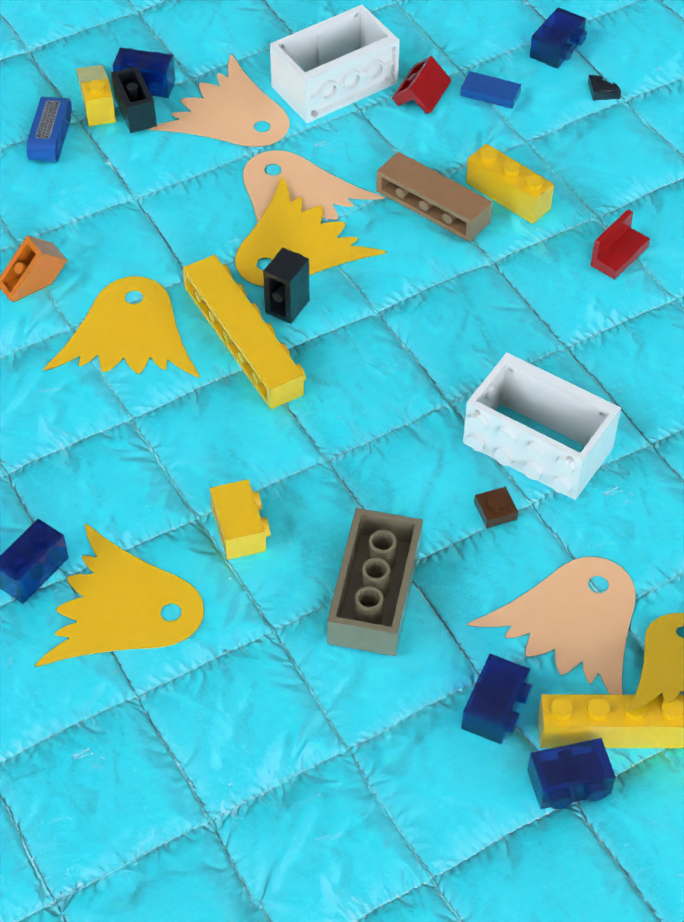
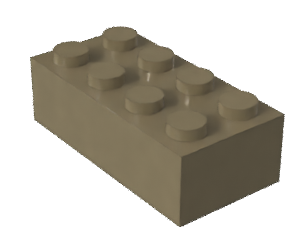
(374, 582)

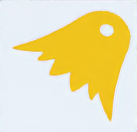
(299, 232)
(128, 330)
(123, 605)
(662, 663)

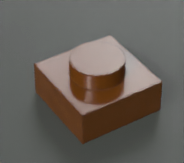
(496, 507)

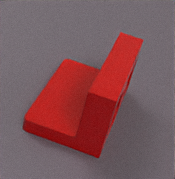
(424, 84)
(618, 246)

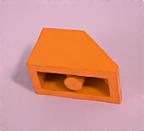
(31, 268)

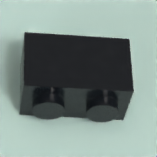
(134, 99)
(286, 285)

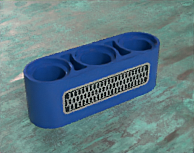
(49, 129)

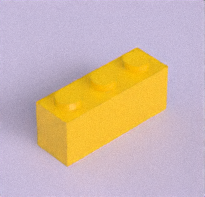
(509, 183)

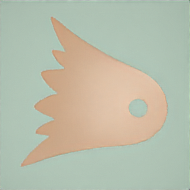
(230, 112)
(303, 181)
(574, 619)

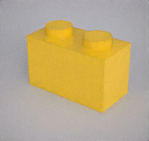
(239, 519)

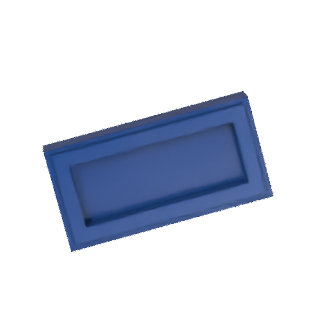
(490, 89)

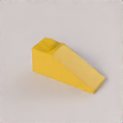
(96, 95)

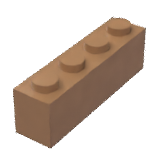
(434, 196)

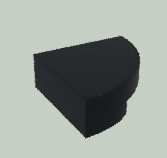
(602, 89)

